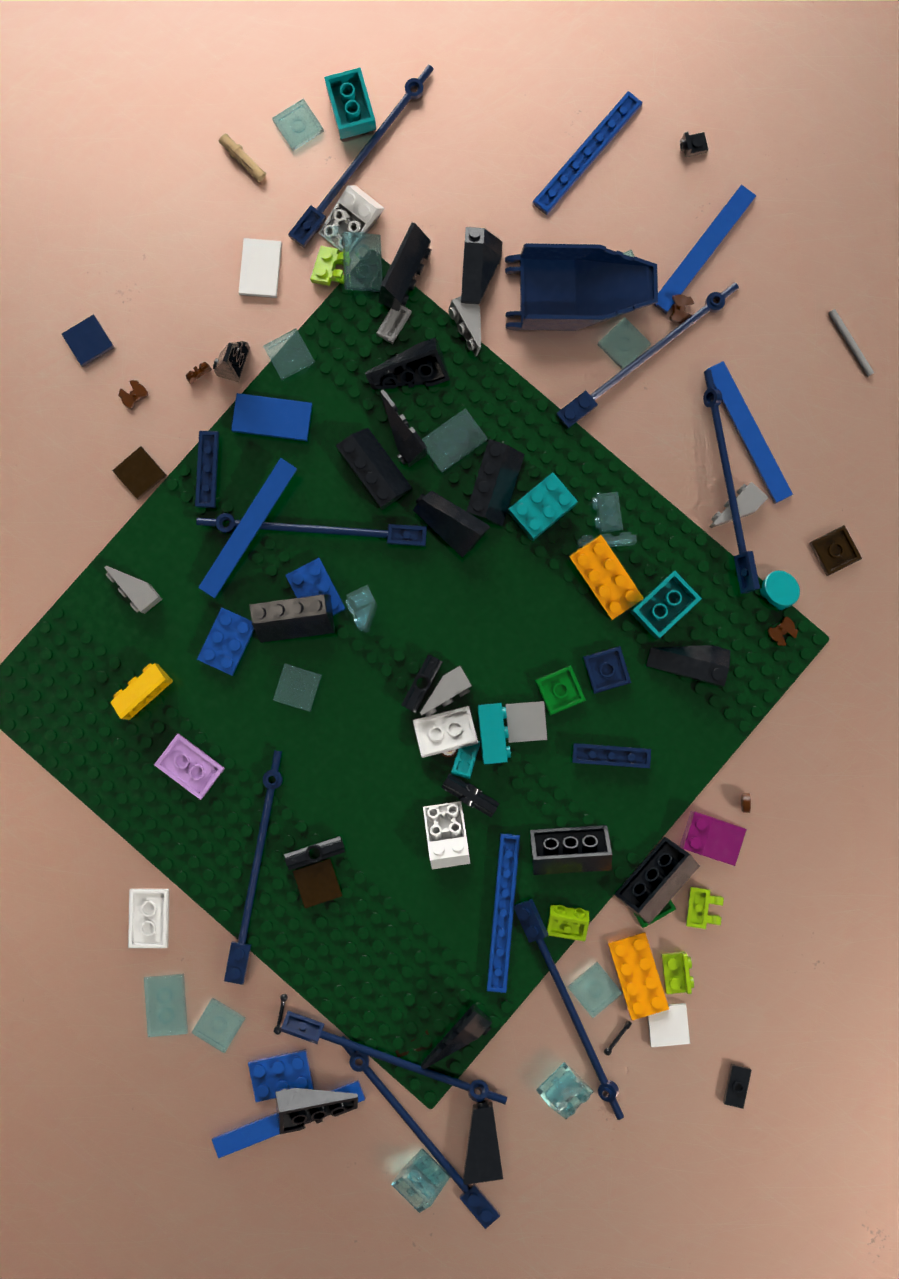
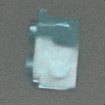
(608, 512)

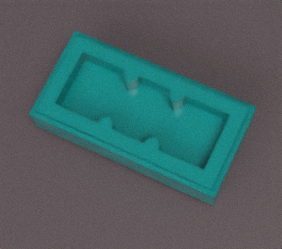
(465, 761)

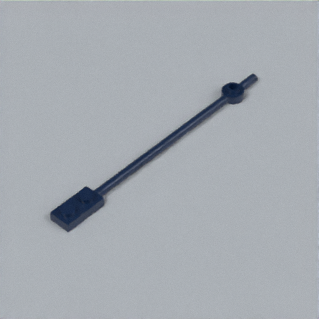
(313, 217)
(586, 402)
(395, 534)
(744, 560)
(536, 931)
(239, 951)
(313, 1030)
(472, 1196)

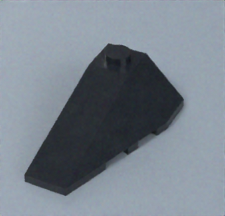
(480, 260)
(232, 360)
(302, 1106)

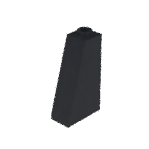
(451, 522)
(482, 1152)

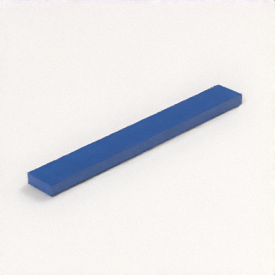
(587, 153)
(704, 247)
(750, 434)
(247, 528)
(503, 913)
(264, 1127)

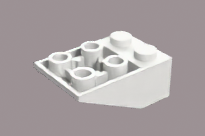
(352, 213)
(446, 835)

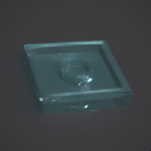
(298, 124)
(624, 343)
(289, 354)
(297, 687)
(595, 989)
(218, 1025)

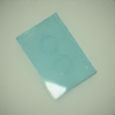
(362, 261)
(454, 440)
(165, 1005)

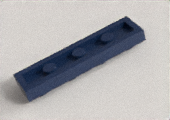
(207, 469)
(611, 755)

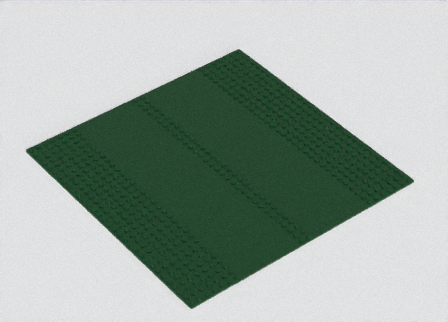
(404, 939)

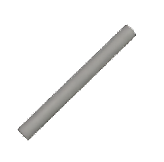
(851, 342)

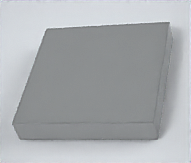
(526, 721)

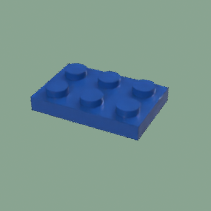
(312, 581)
(226, 641)
(280, 1072)

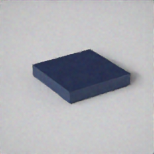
(87, 340)
(606, 669)

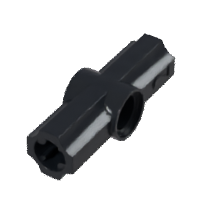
(428, 671)
(470, 795)
(302, 856)

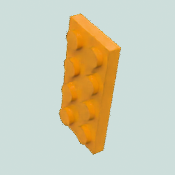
(606, 577)
(638, 976)

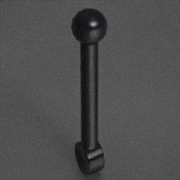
(277, 1030)
(608, 1051)

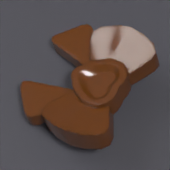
(680, 302)
(191, 376)
(138, 392)
(781, 629)

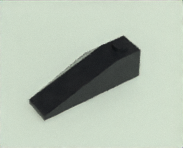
(415, 366)
(408, 442)
(700, 663)
(466, 1030)

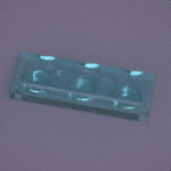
(623, 539)

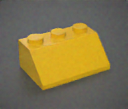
(140, 691)

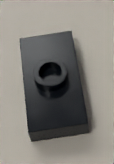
(737, 1086)

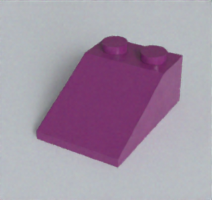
(713, 838)

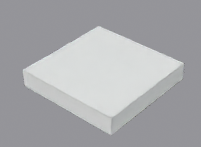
(669, 1026)

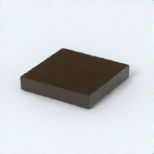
(139, 472)
(835, 550)
(317, 883)

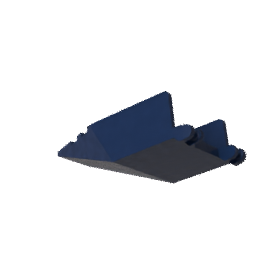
(578, 286)

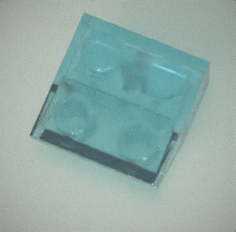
(363, 605)
(565, 1091)
(421, 1181)

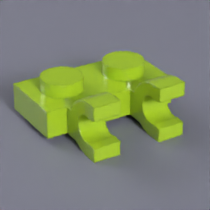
(325, 264)
(698, 908)

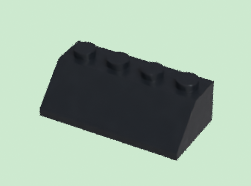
(405, 268)
(374, 468)
(495, 483)
(293, 618)
(570, 850)
(657, 880)

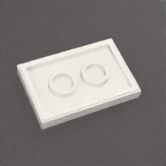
(260, 268)
(445, 731)
(148, 918)

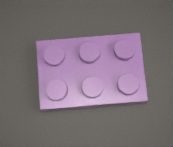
(189, 766)

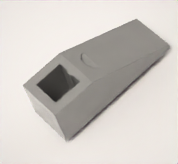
(468, 322)
(748, 501)
(139, 592)
(450, 685)

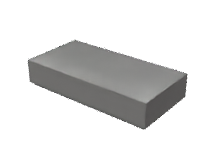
(393, 324)

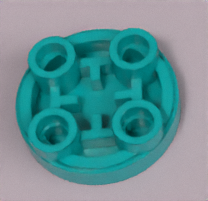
(780, 589)

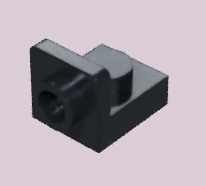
(693, 144)

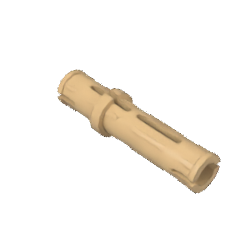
(235, 151)

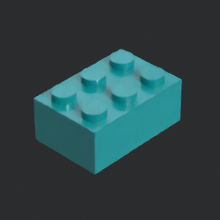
(350, 103)
(542, 506)
(665, 605)
(493, 733)

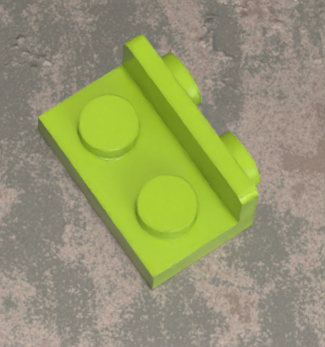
(568, 922)
(676, 973)

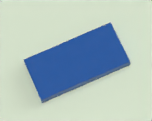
(271, 417)

